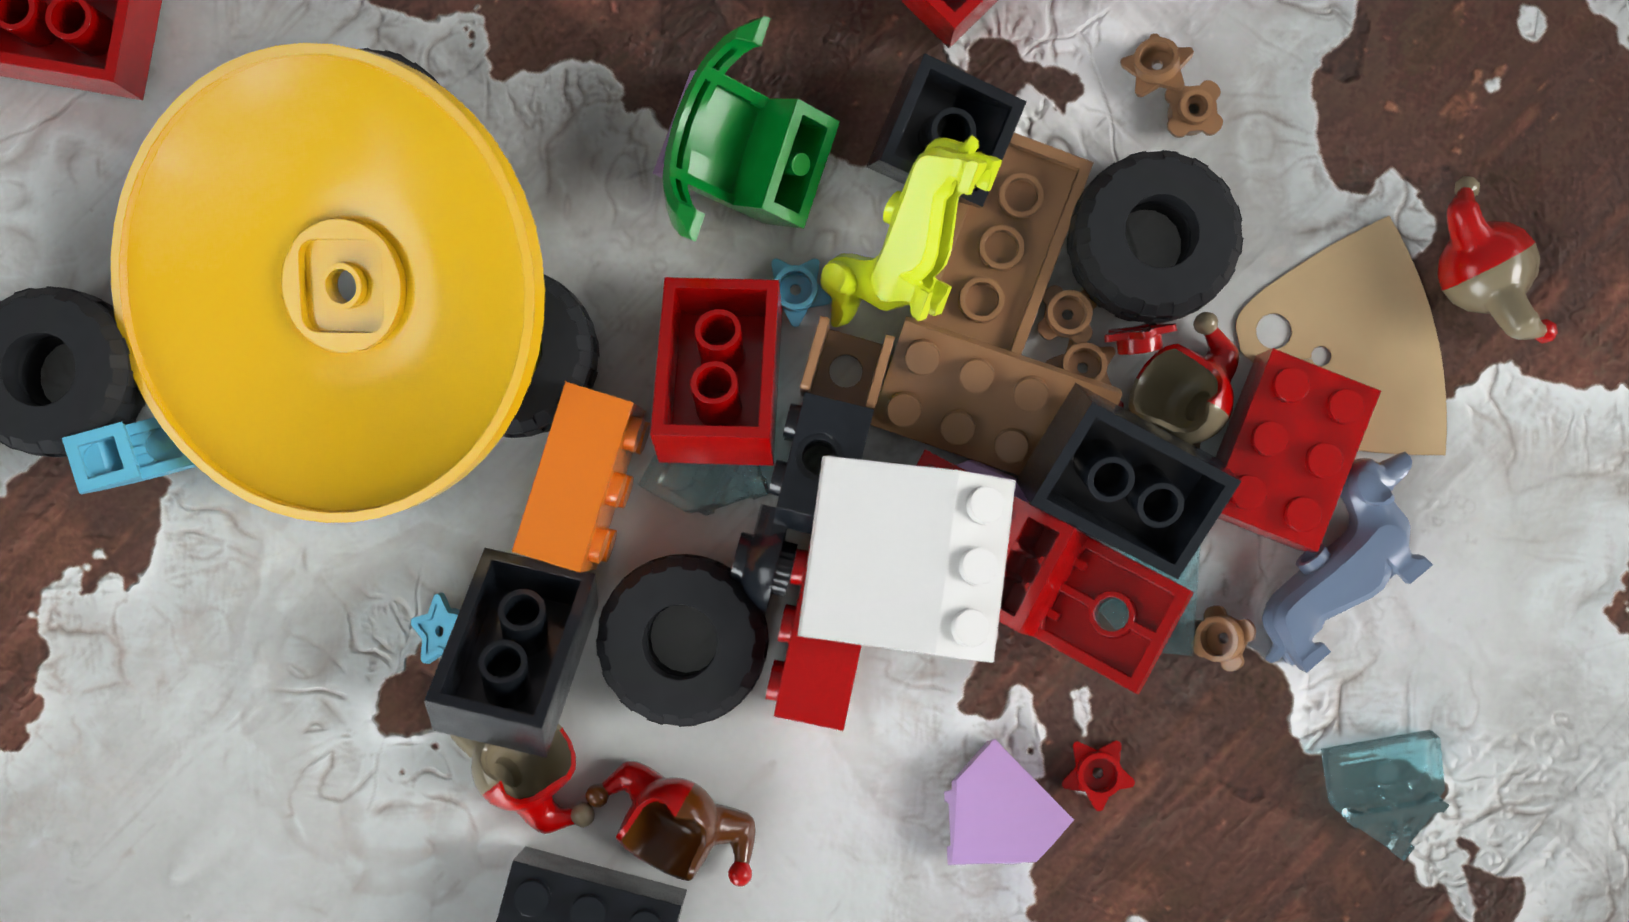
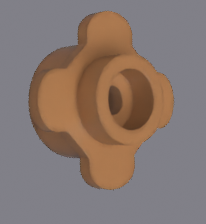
(1182, 121)
(1054, 325)
(1209, 645)

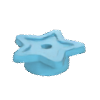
(806, 278)
(429, 627)

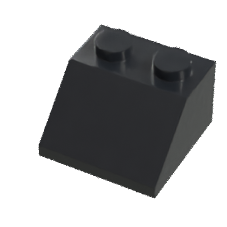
(944, 103)

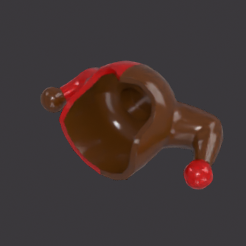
(676, 822)

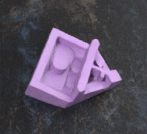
(1000, 812)

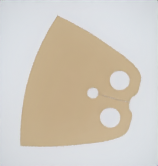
(1377, 324)

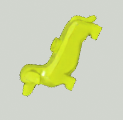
(917, 236)

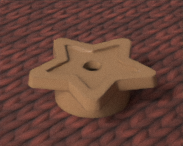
(1154, 51)
(1094, 357)

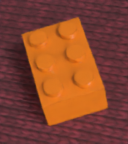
(582, 479)

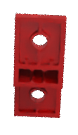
(1061, 580)

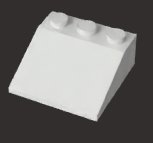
(907, 558)

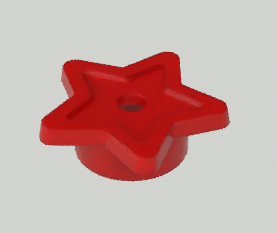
(1139, 338)
(1112, 778)

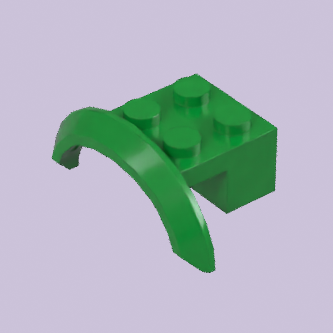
(743, 146)

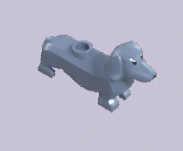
(1348, 569)

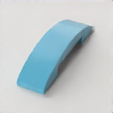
(122, 455)

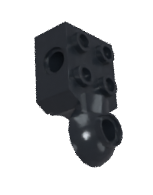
(765, 558)

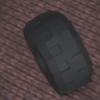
(1192, 200)
(568, 355)
(103, 383)
(636, 671)

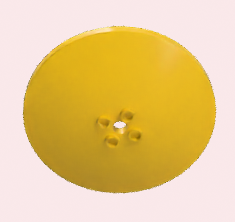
(233, 264)

